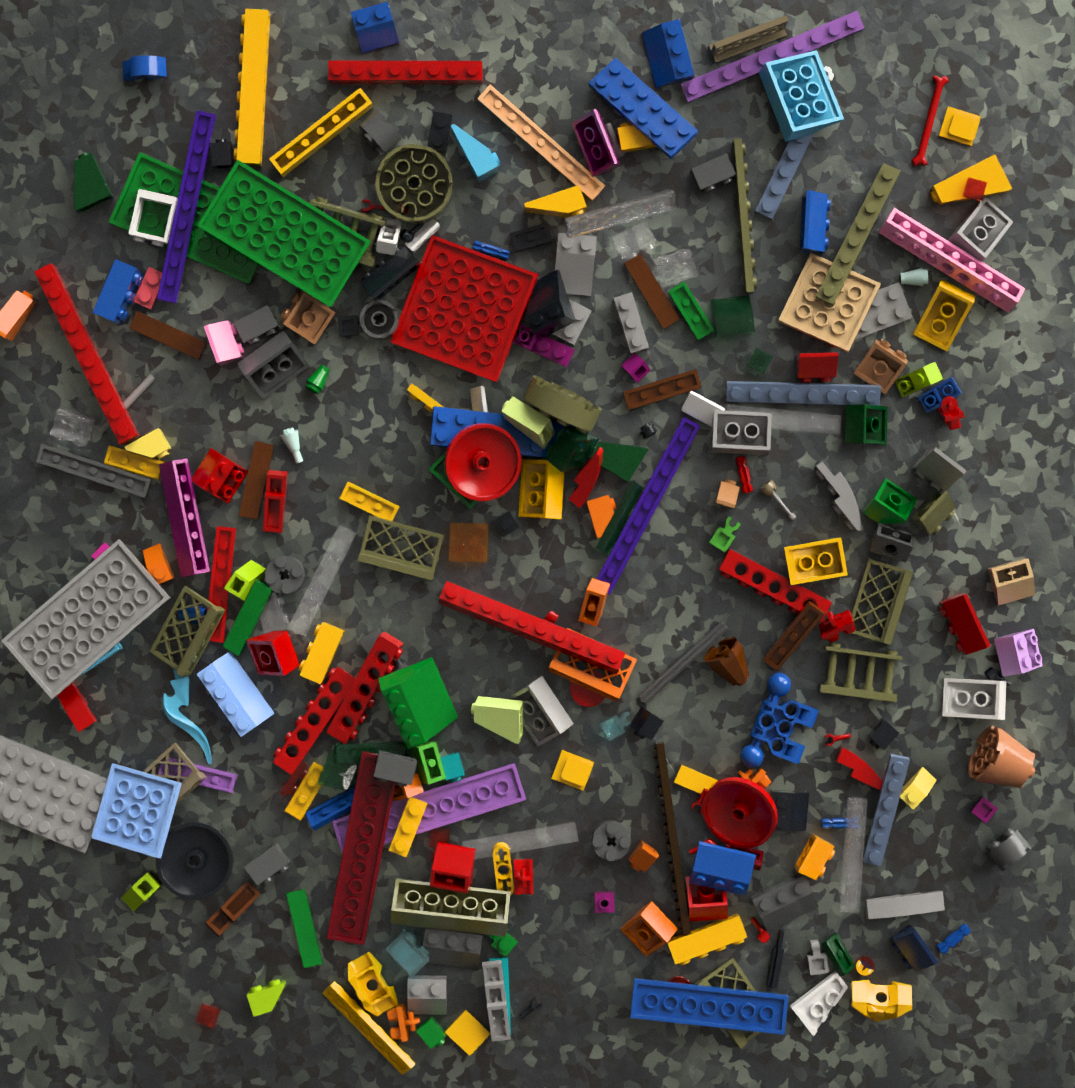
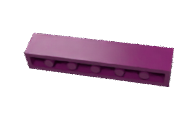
(184, 517)

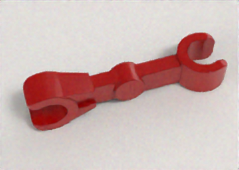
(378, 207)

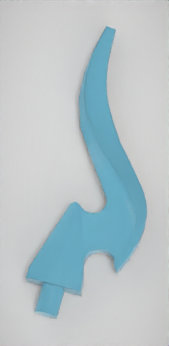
(171, 709)

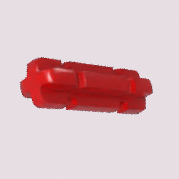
(744, 475)

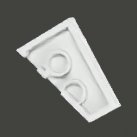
(817, 1002)

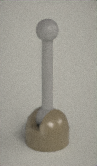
(770, 489)

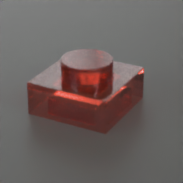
(208, 1015)

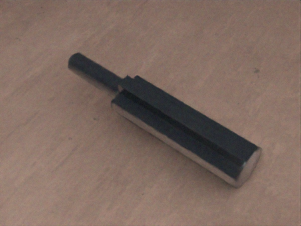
(776, 962)

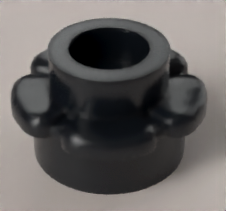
(648, 430)

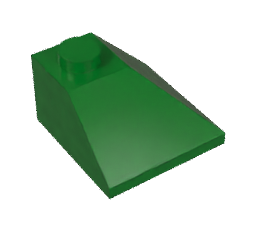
(890, 504)

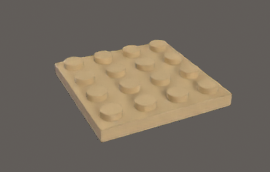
(830, 324)

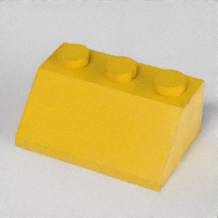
(540, 490)

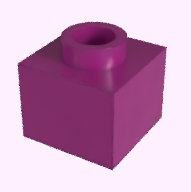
(636, 367)
(604, 895)

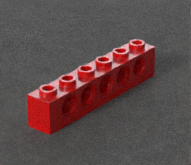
(733, 558)
(339, 727)
(290, 763)

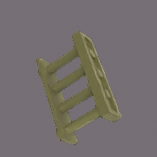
(375, 219)
(848, 687)

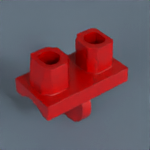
(950, 412)
(836, 624)
(523, 876)

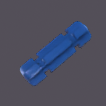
(491, 250)
(835, 823)
(954, 938)

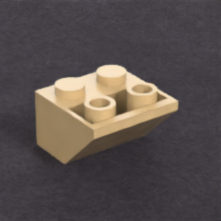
(1012, 581)

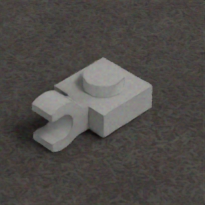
(817, 961)

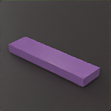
(215, 778)

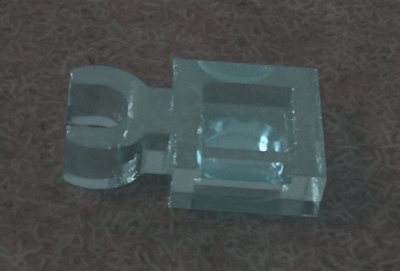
(614, 726)

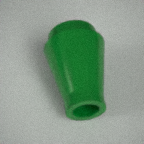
(317, 380)

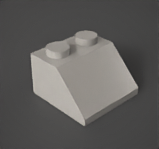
(427, 994)

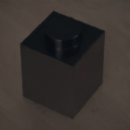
(221, 154)
(646, 724)
(882, 735)

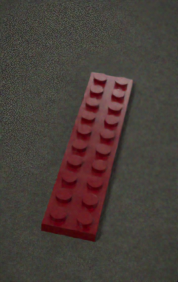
(361, 855)

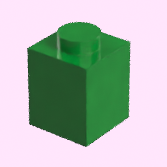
(431, 1033)

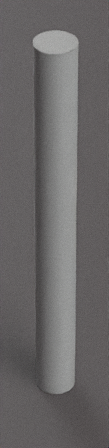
(131, 398)

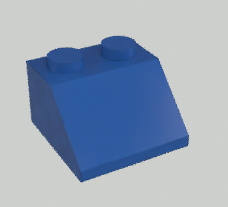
(374, 27)

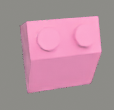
(223, 342)

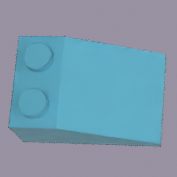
(477, 155)

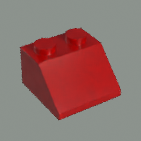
(816, 366)
(273, 653)
(705, 902)

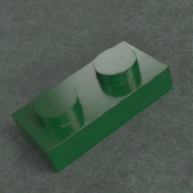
(838, 954)

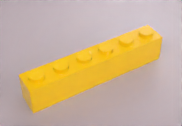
(321, 132)

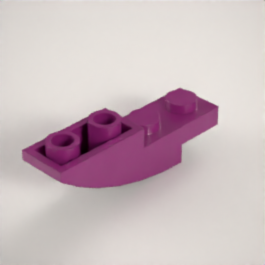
(543, 347)

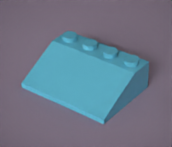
(800, 95)

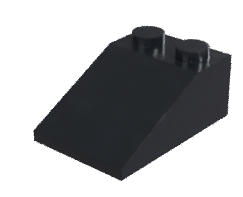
(549, 305)

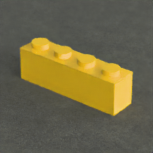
(706, 939)

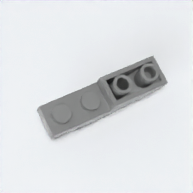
(845, 502)

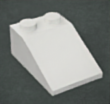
(974, 698)

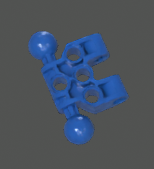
(752, 754)

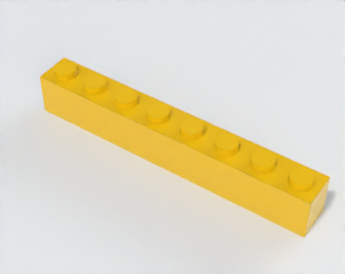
(253, 86)

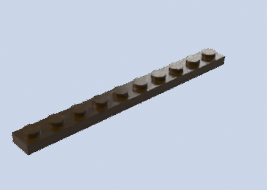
(672, 846)

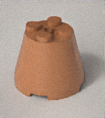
(1000, 759)

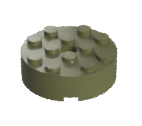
(412, 163)
(562, 404)

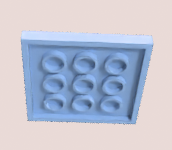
(136, 810)

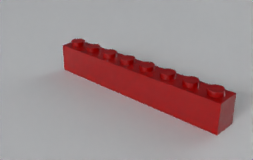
(405, 72)

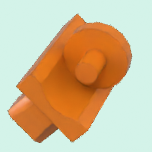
(759, 777)
(402, 1031)

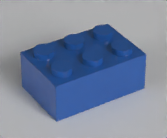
(118, 292)

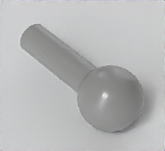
(615, 143)

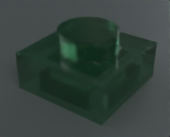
(759, 360)

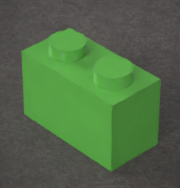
(428, 762)

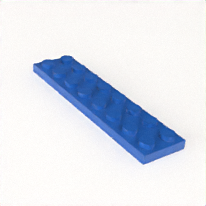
(449, 421)
(709, 1006)

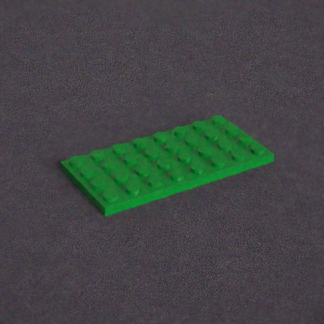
(284, 233)
(204, 248)

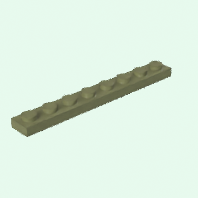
(744, 207)
(858, 234)

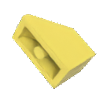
(151, 445)
(917, 788)

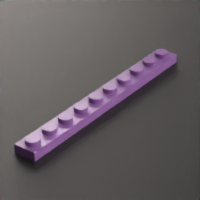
(753, 63)

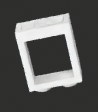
(157, 198)

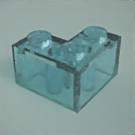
(406, 952)

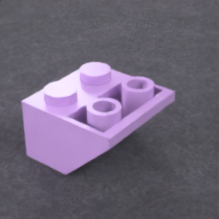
(1018, 652)

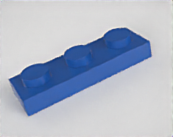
(331, 809)

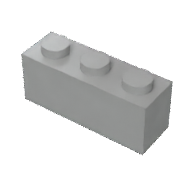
(630, 323)

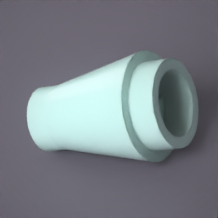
(915, 277)

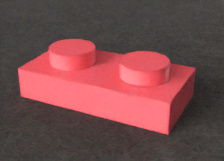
(149, 288)

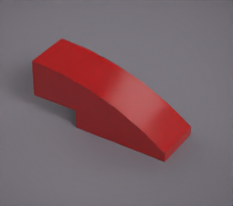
(587, 479)
(275, 501)
(76, 707)
(859, 768)

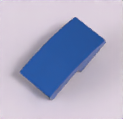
(932, 398)

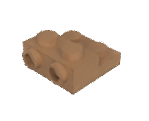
(306, 316)
(881, 365)

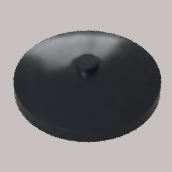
(195, 860)

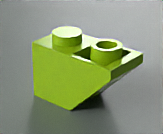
(918, 379)
(244, 578)
(141, 891)
(264, 998)

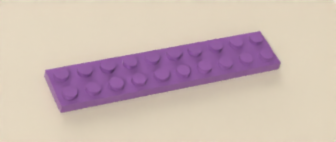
(453, 801)

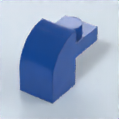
(144, 67)

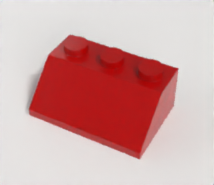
(964, 624)

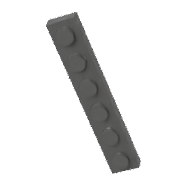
(93, 470)

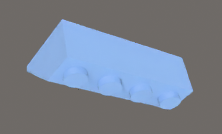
(235, 693)

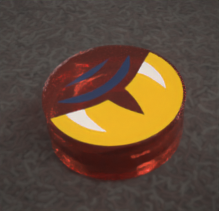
(864, 965)

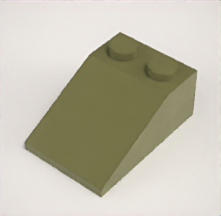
(934, 512)

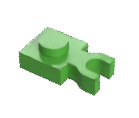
(723, 536)

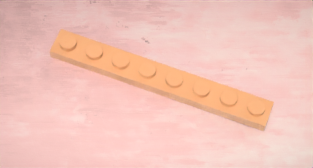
(541, 142)

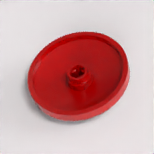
(482, 462)
(739, 812)

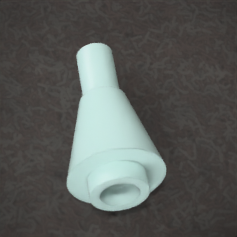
(291, 439)

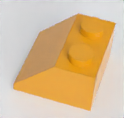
(814, 857)

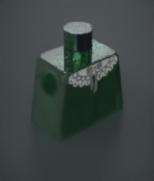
(337, 775)

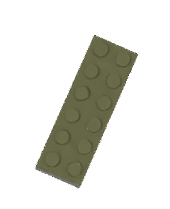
(436, 908)

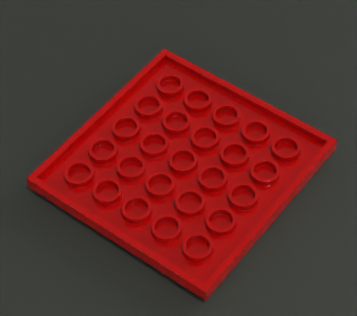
(464, 308)

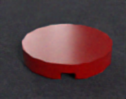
(584, 696)

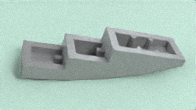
(904, 905)
(496, 1000)

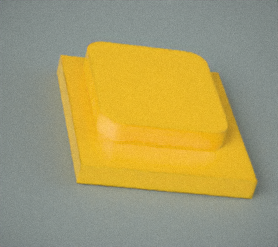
(959, 126)
(572, 770)
(467, 1032)

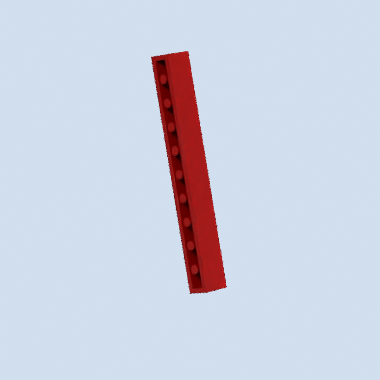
(87, 354)
(531, 627)

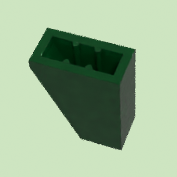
(89, 183)
(620, 459)

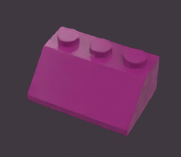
(595, 143)

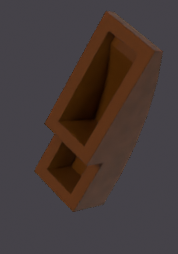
(232, 908)

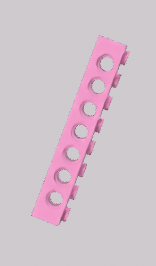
(951, 260)

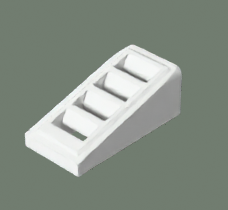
(389, 237)

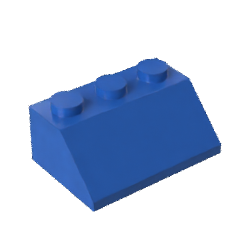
(668, 54)
(814, 222)
(722, 868)

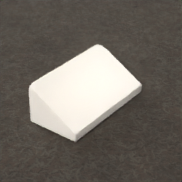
(422, 235)
(478, 399)
(700, 408)

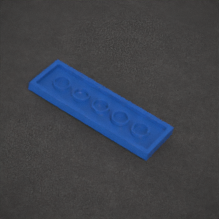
(643, 108)

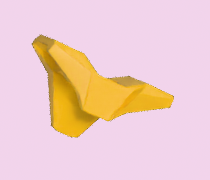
(363, 970)
(897, 1003)

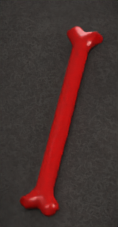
(920, 157)

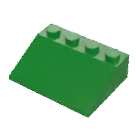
(418, 701)

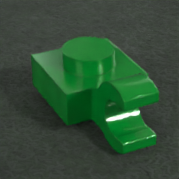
(503, 944)

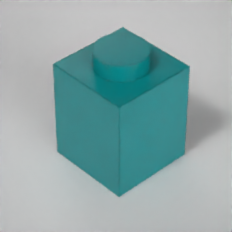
(452, 767)

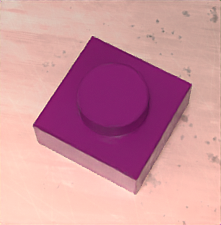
(983, 809)

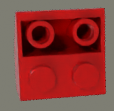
(219, 475)
(453, 867)

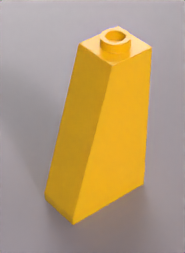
(988, 170)

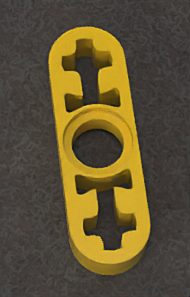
(500, 877)

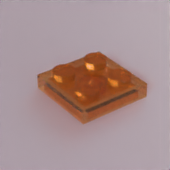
(468, 542)

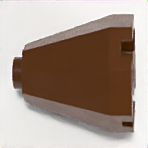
(728, 661)

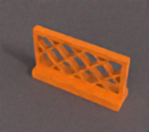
(590, 681)

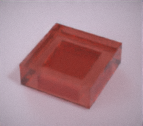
(974, 189)

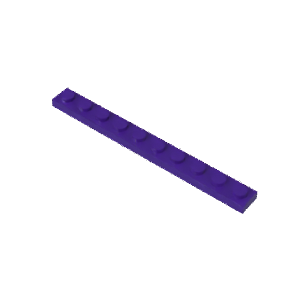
(186, 207)
(648, 502)

